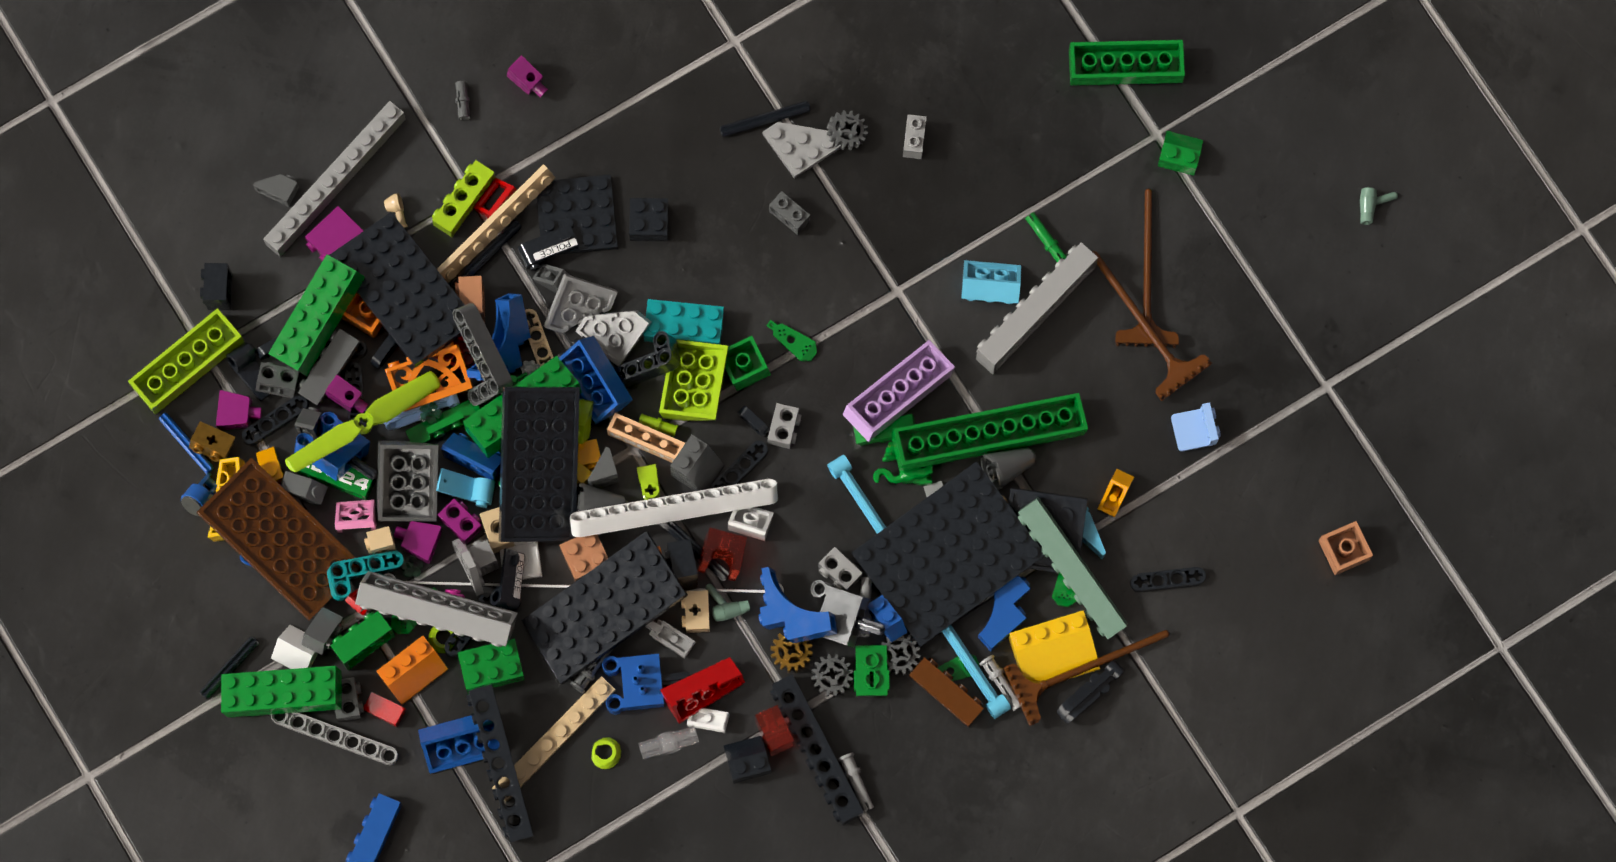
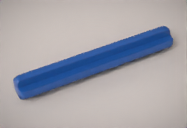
(184, 441)

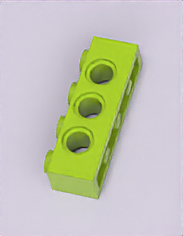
(451, 224)

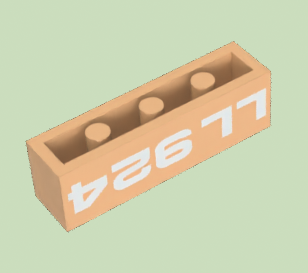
(644, 437)

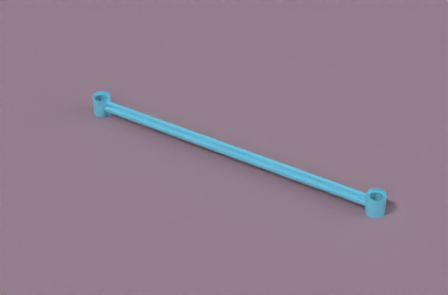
(996, 704)

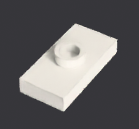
(709, 720)

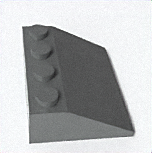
(407, 481)

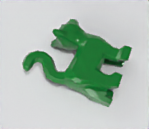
(917, 476)

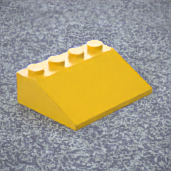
(1053, 647)

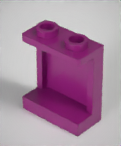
(332, 233)

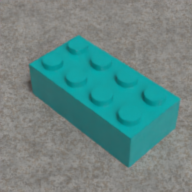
(685, 321)

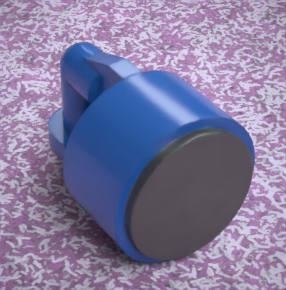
(198, 495)

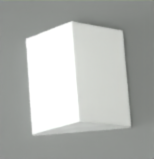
(751, 522)
(290, 650)

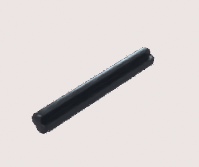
(229, 667)

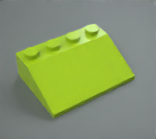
(696, 385)

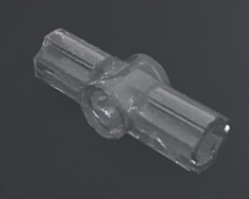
(668, 742)

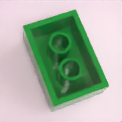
(362, 640)
(491, 665)

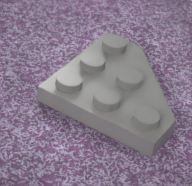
(799, 146)
(575, 301)
(615, 332)
(470, 566)

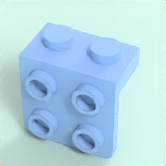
(1195, 428)

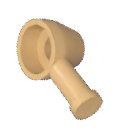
(395, 204)

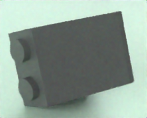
(696, 465)

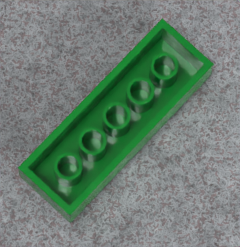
(1126, 62)
(316, 315)
(486, 423)
(281, 691)

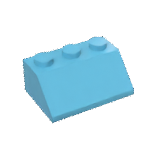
(991, 282)

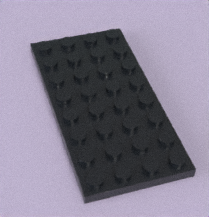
(403, 289)
(538, 463)
(604, 607)

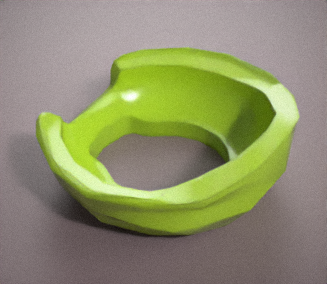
(435, 644)
(611, 761)

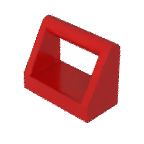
(508, 192)

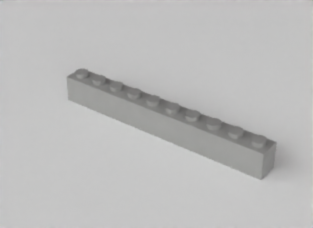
(334, 178)

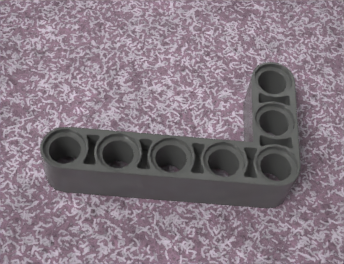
(484, 354)

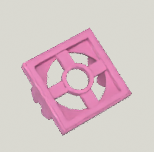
(344, 509)

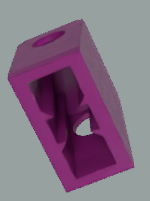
(523, 70)
(339, 389)
(235, 411)
(419, 539)

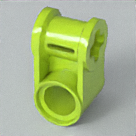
(649, 480)

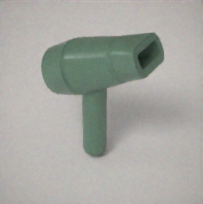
(1368, 203)
(725, 610)

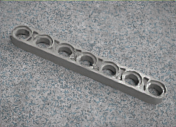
(342, 741)

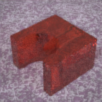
(724, 546)
(774, 730)

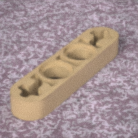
(542, 342)

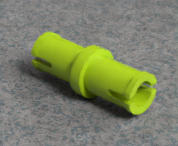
(658, 424)

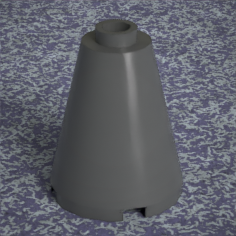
(1007, 465)
(594, 497)

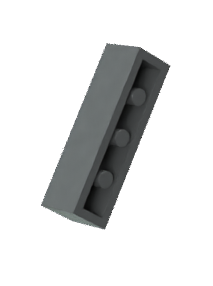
(331, 363)

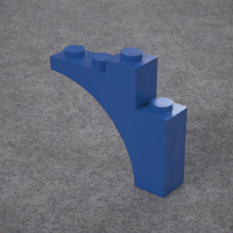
(509, 332)
(780, 612)
(1005, 614)

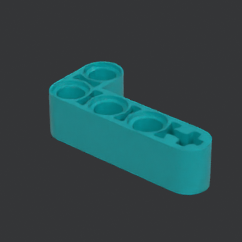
(364, 564)

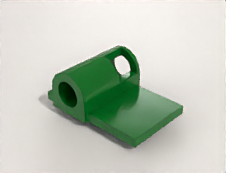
(871, 671)

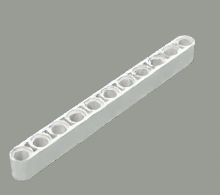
(673, 508)

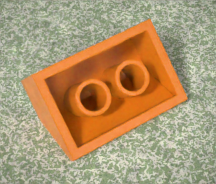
(412, 670)

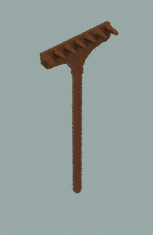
(1137, 334)
(1178, 371)
(1029, 691)

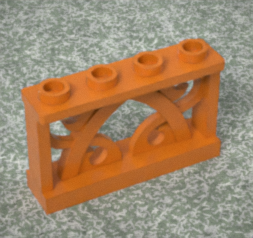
(454, 384)

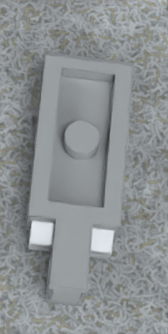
(671, 637)

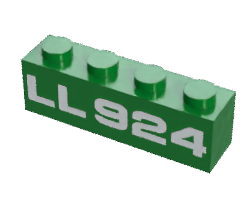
(351, 482)

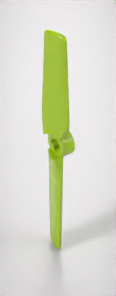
(379, 412)

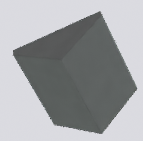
(604, 471)

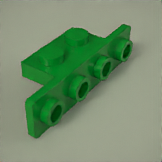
(450, 420)

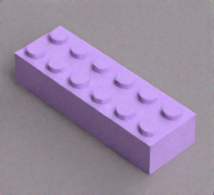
(898, 390)

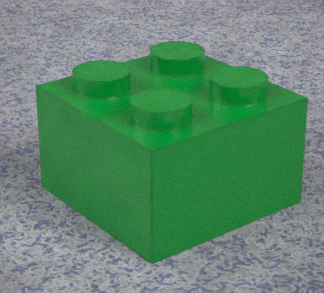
(745, 363)

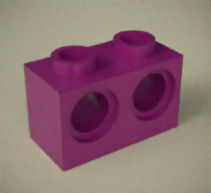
(456, 524)

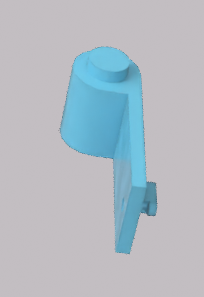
(467, 488)

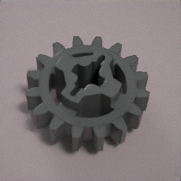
(847, 130)
(907, 659)
(824, 676)

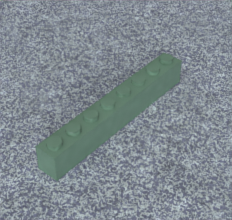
(1073, 568)

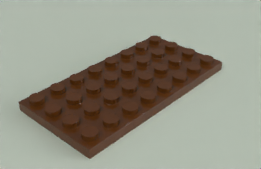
(276, 537)

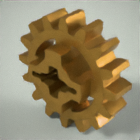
(784, 646)

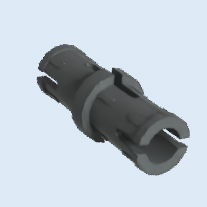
(462, 100)

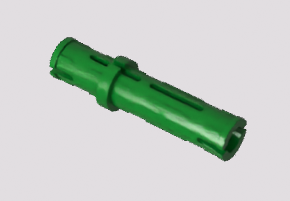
(1050, 244)

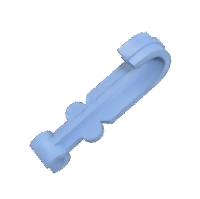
(413, 415)

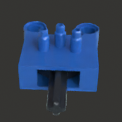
(344, 458)
(640, 681)

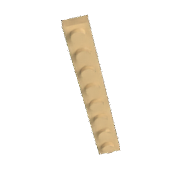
(496, 223)
(560, 732)

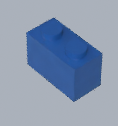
(885, 614)

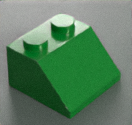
(1180, 153)

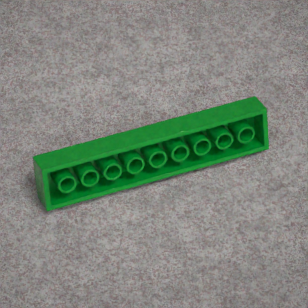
(989, 431)

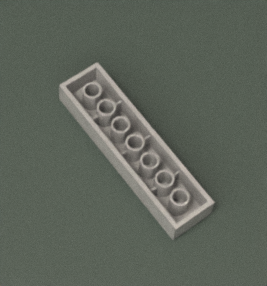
(1036, 308)
(436, 609)

